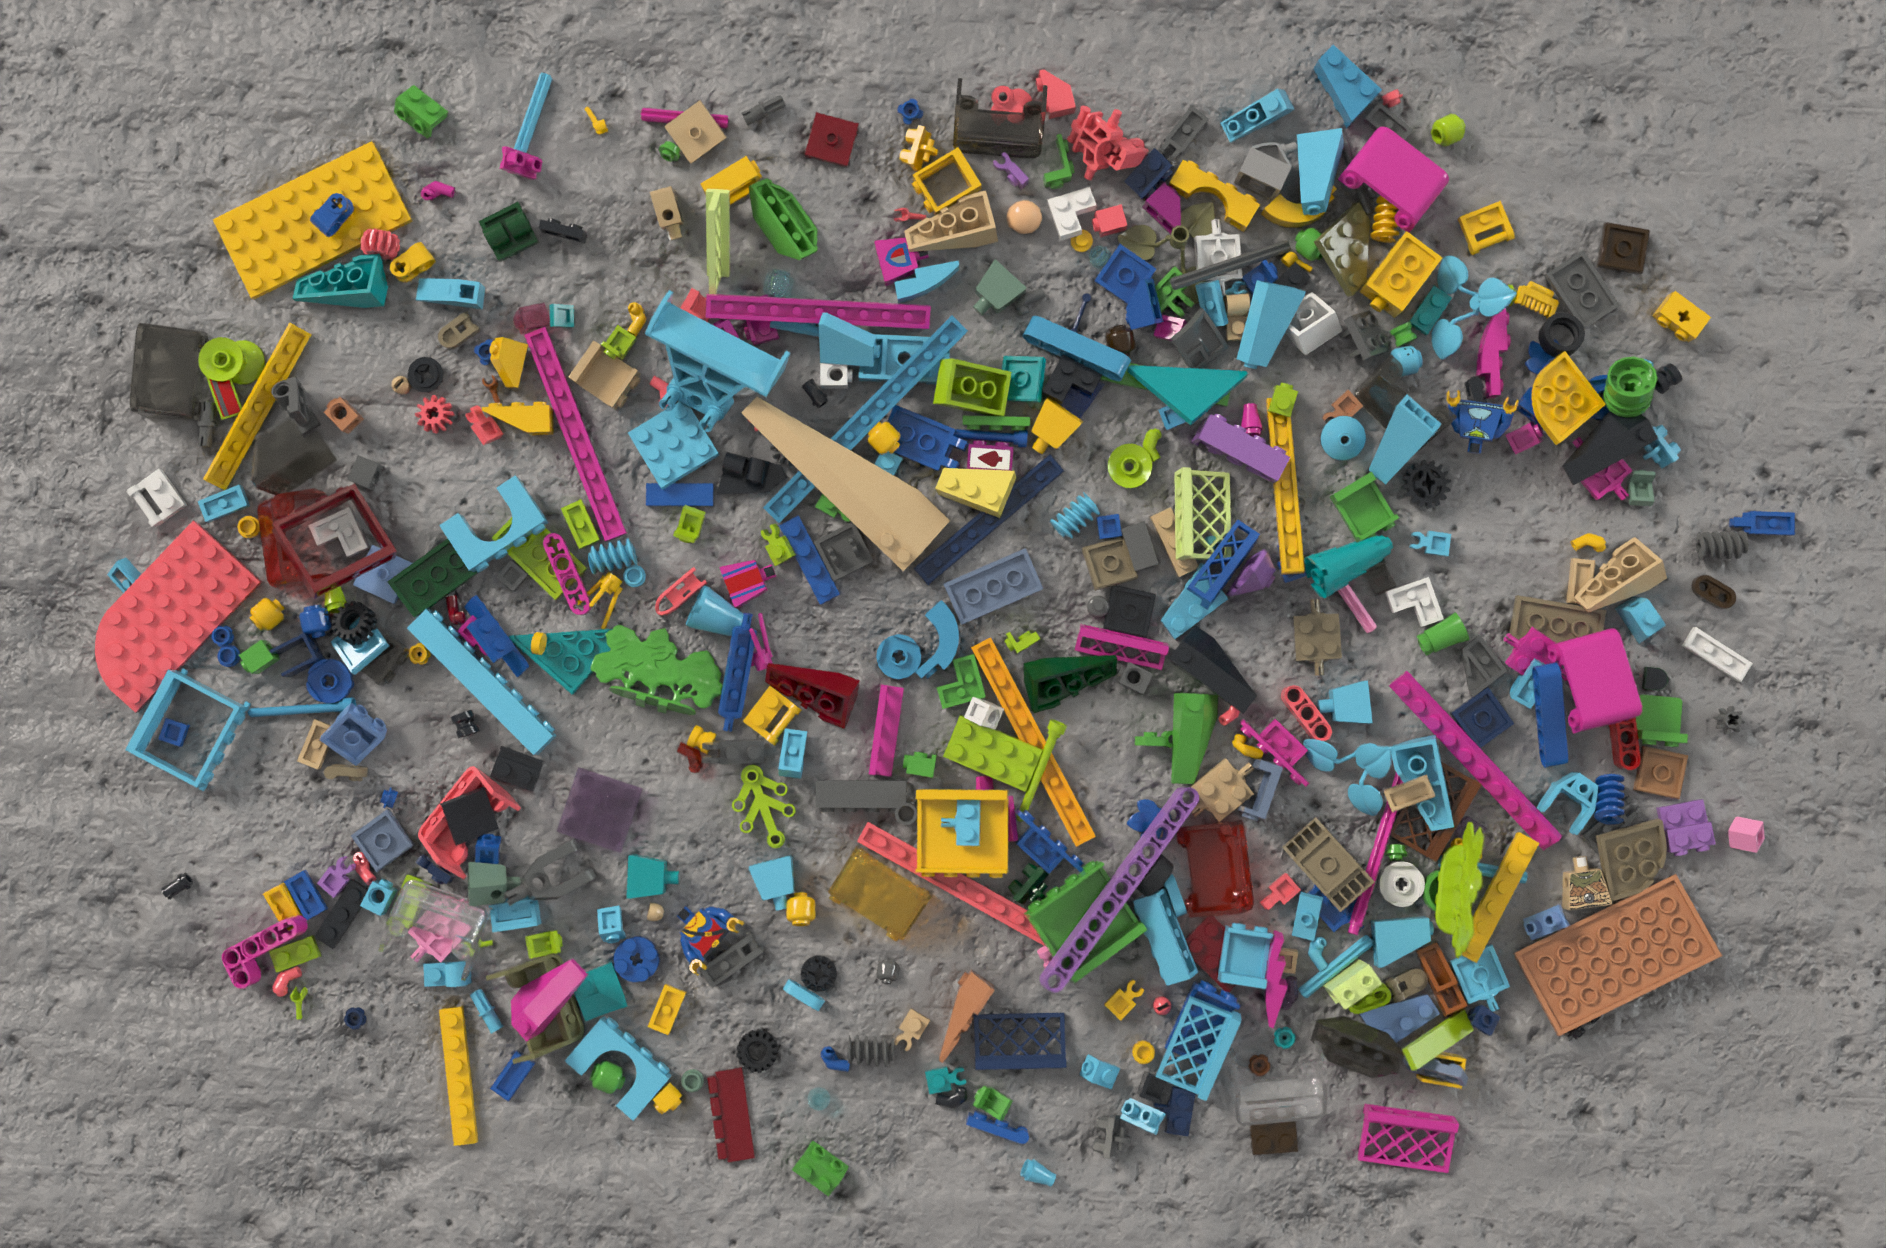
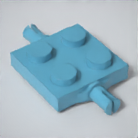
(1480, 979)

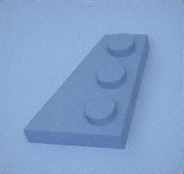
(1401, 1017)

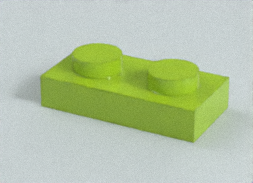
(580, 524)
(295, 953)

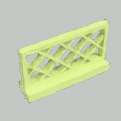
(717, 236)
(1184, 513)

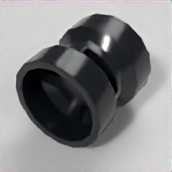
(1668, 376)
(465, 724)

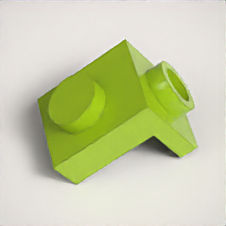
(618, 343)
(1283, 399)
(689, 524)
(543, 943)

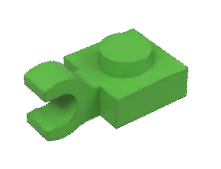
(1151, 739)

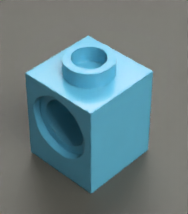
(370, 901)

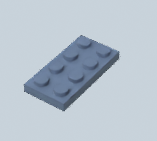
(993, 586)

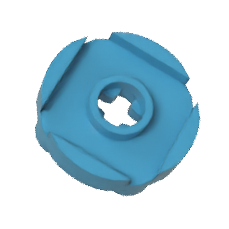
(892, 645)

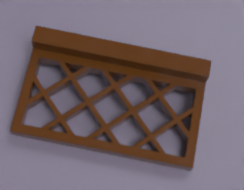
(1458, 810)

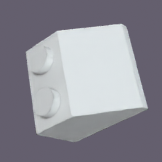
(1312, 324)

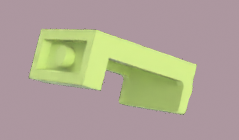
(1352, 983)

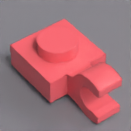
(483, 427)
(1282, 890)

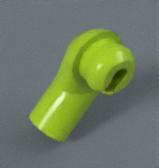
(1150, 441)

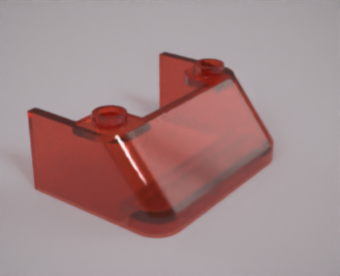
(278, 567)

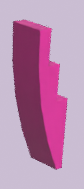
(1275, 986)

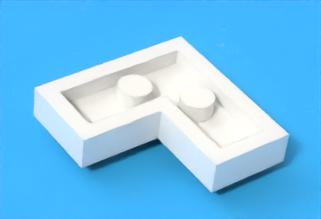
(1067, 207)
(341, 526)
(1420, 596)

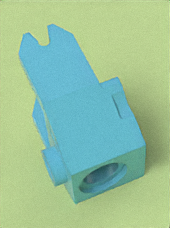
(1570, 787)

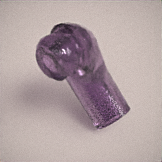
(1291, 993)

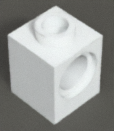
(827, 369)
(984, 713)

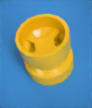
(698, 737)

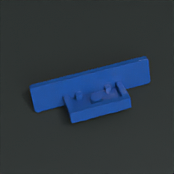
(493, 638)
(1042, 848)

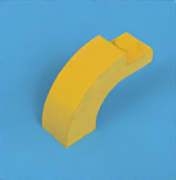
(1290, 214)

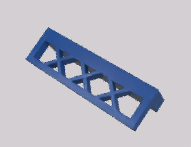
(1228, 570)

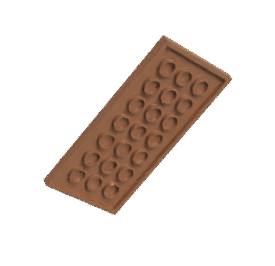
(1617, 955)

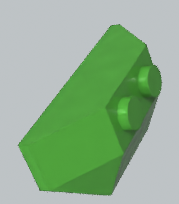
(783, 220)

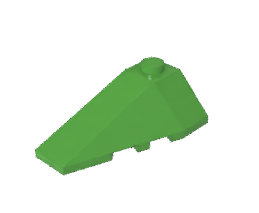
(1192, 727)

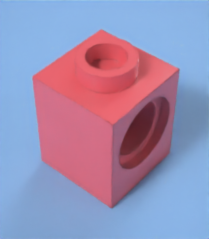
(1109, 221)

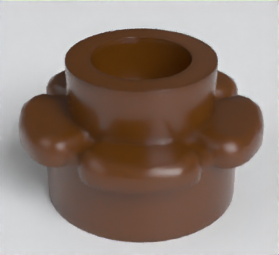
(1265, 1065)

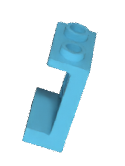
(1244, 955)

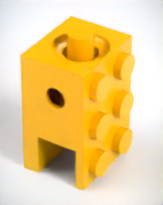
(1400, 275)

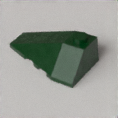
(1059, 677)

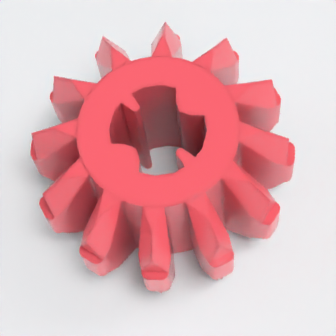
(380, 243)
(436, 405)

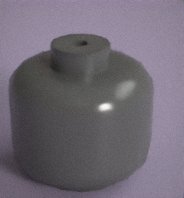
(887, 971)

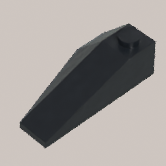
(1607, 444)

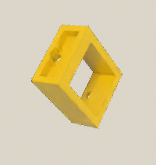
(965, 170)
(735, 178)

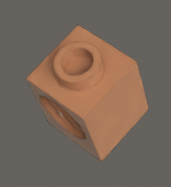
(351, 419)

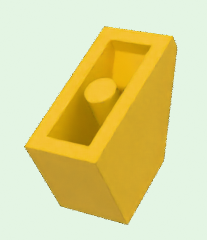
(508, 360)

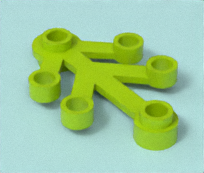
(762, 803)

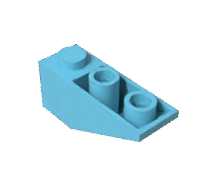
(1258, 114)
(451, 292)

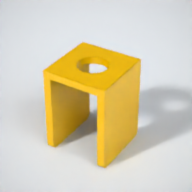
(1459, 1060)

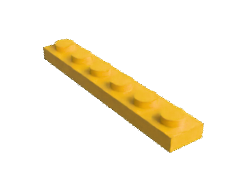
(1499, 893)
(458, 1076)

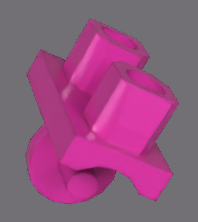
(520, 163)

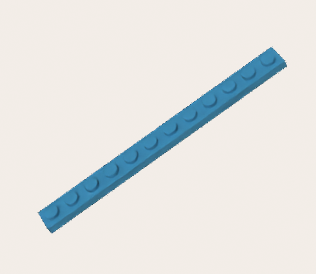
(874, 409)

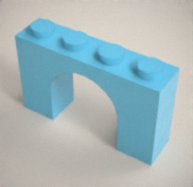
(526, 519)
(649, 1073)

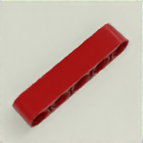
(1630, 747)

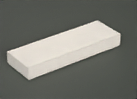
(1717, 654)

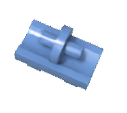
(1545, 922)

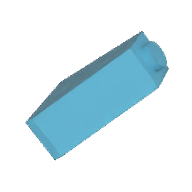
(846, 343)
(1398, 937)

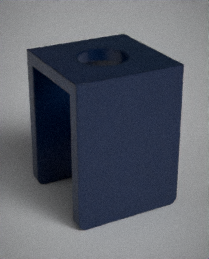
(313, 647)

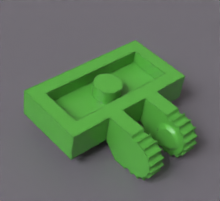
(1167, 295)

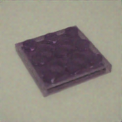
(599, 809)

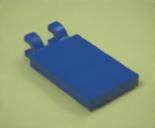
(925, 439)

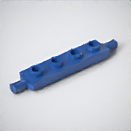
(737, 673)

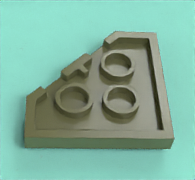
(1346, 248)

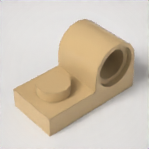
(1237, 310)

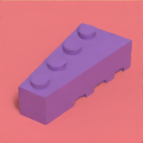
(1241, 448)

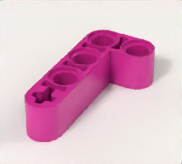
(247, 954)

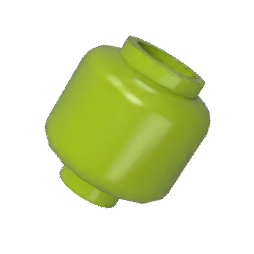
(1448, 130)

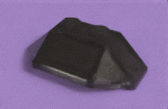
(1358, 1046)

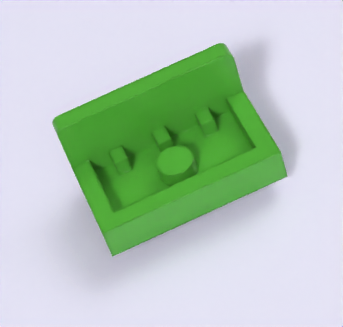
(419, 111)
(820, 1168)

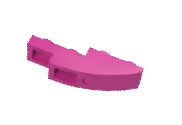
(1493, 342)

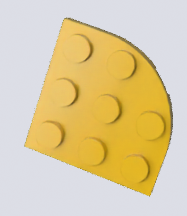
(1563, 398)

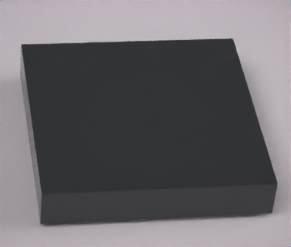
(1129, 611)
(469, 816)

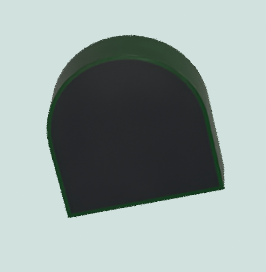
(1654, 678)

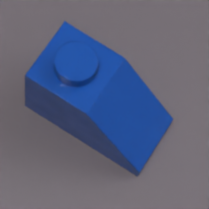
(1144, 306)

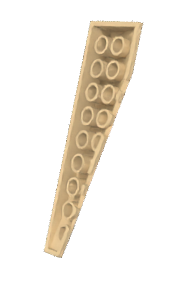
(877, 502)

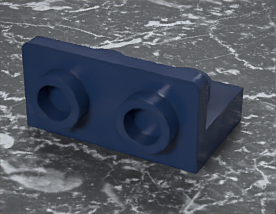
(1149, 174)

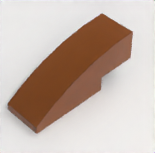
(1441, 980)

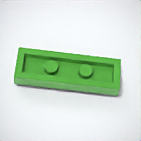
(996, 422)

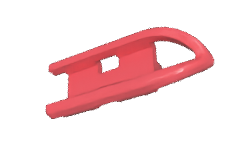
(676, 596)

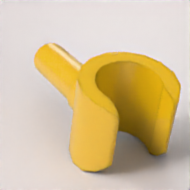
(599, 126)
(1290, 258)

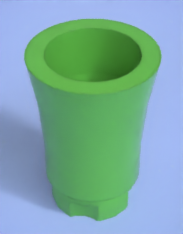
(1443, 635)

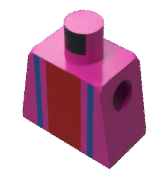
(746, 580)

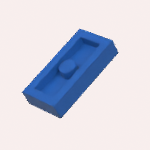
(306, 895)

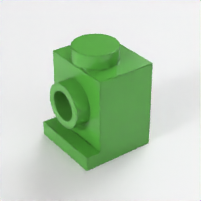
(920, 764)

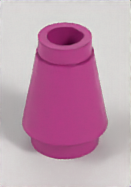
(1251, 420)

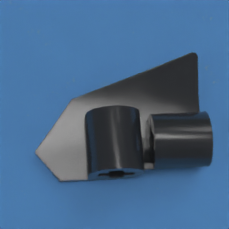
(748, 475)

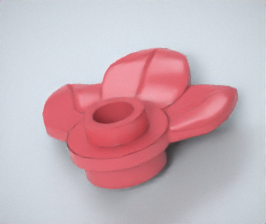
(1014, 102)

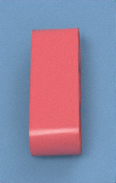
(1316, 717)

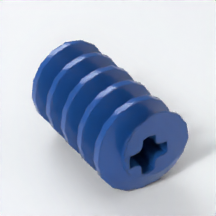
(1608, 799)

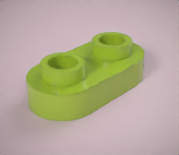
(1372, 1000)

